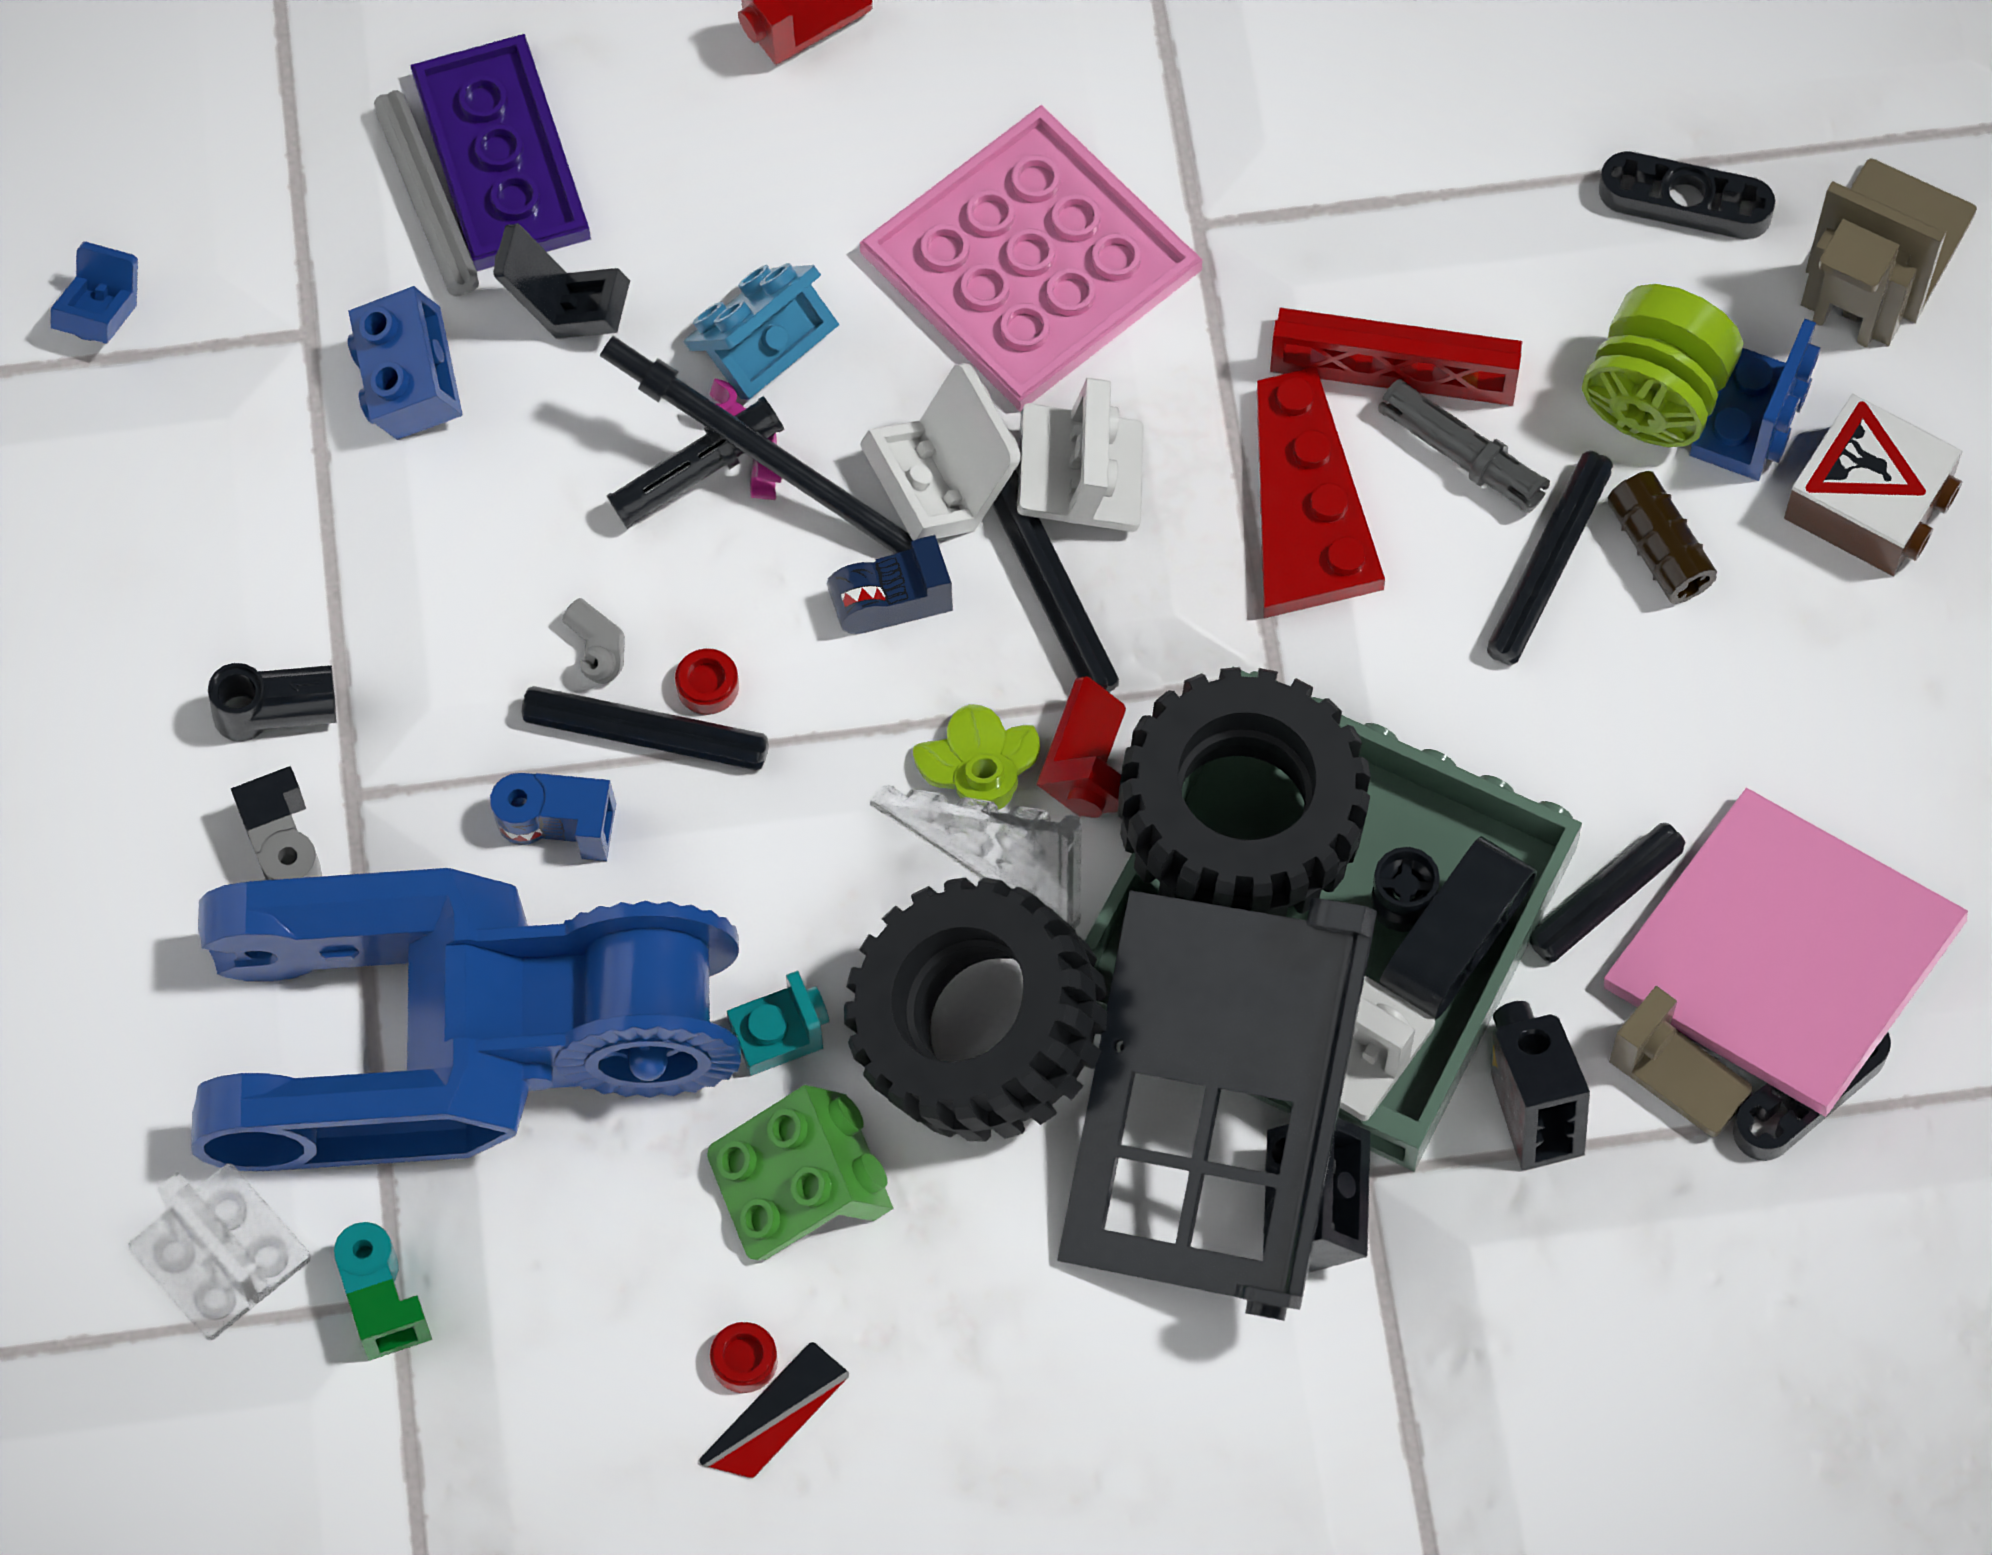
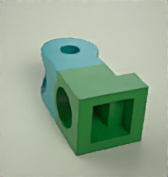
(368, 1276)

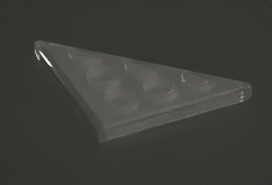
(1011, 846)

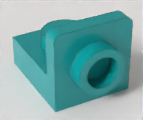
(780, 1025)

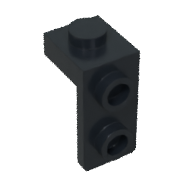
(561, 301)

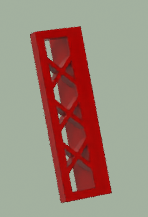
(1383, 352)

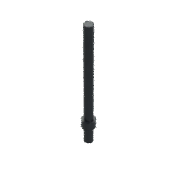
(660, 381)

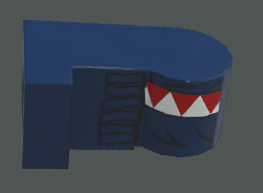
(892, 588)

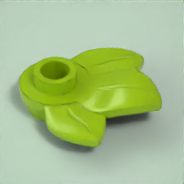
(978, 756)

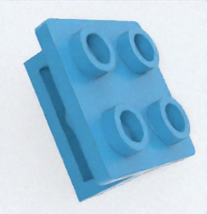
(763, 326)

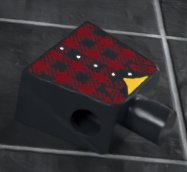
(1538, 1086)

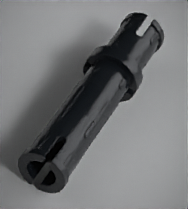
(636, 501)

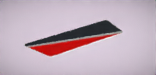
(777, 1413)

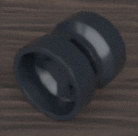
(1408, 875)

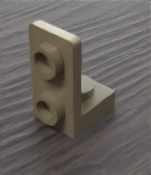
(1676, 1067)

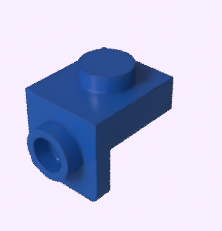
(99, 295)

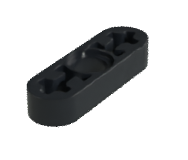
(1708, 181)
(1790, 1130)

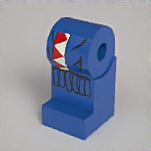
(556, 808)

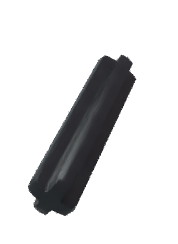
(1607, 892)

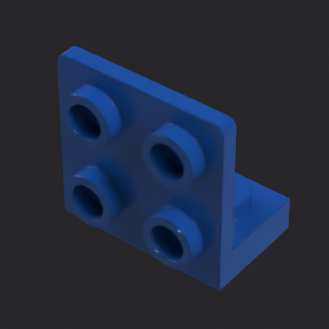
(1758, 408)

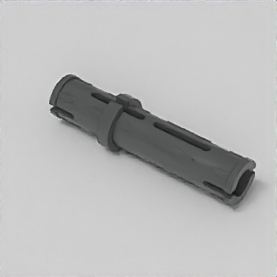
(1483, 459)

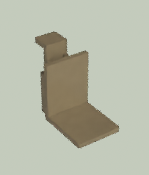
(1882, 249)

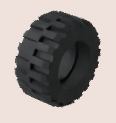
(1256, 721)
(918, 959)

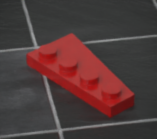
(1310, 511)

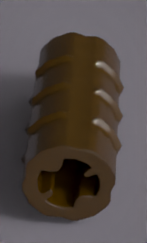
(1662, 537)

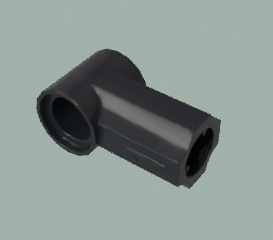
(277, 697)

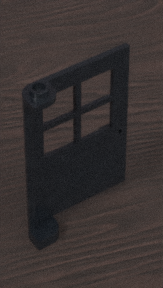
(1233, 1008)

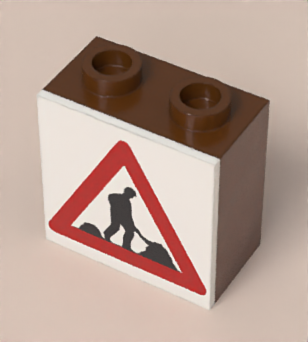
(1875, 486)

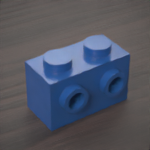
(403, 363)

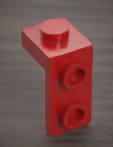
(793, 25)
(1078, 757)

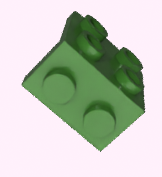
(797, 1170)

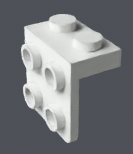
(949, 462)

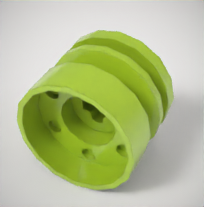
(1662, 365)

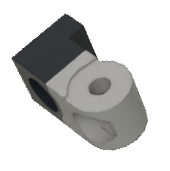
(267, 816)

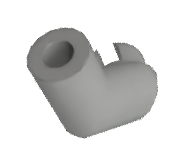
(603, 639)

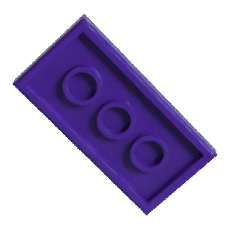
(499, 148)

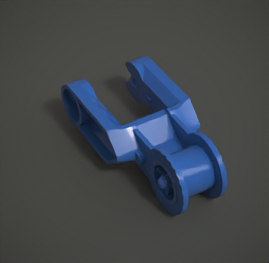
(491, 1013)

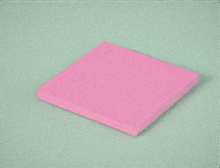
(1030, 257)
(1787, 950)

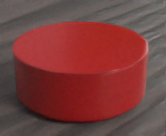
(707, 681)
(743, 1357)

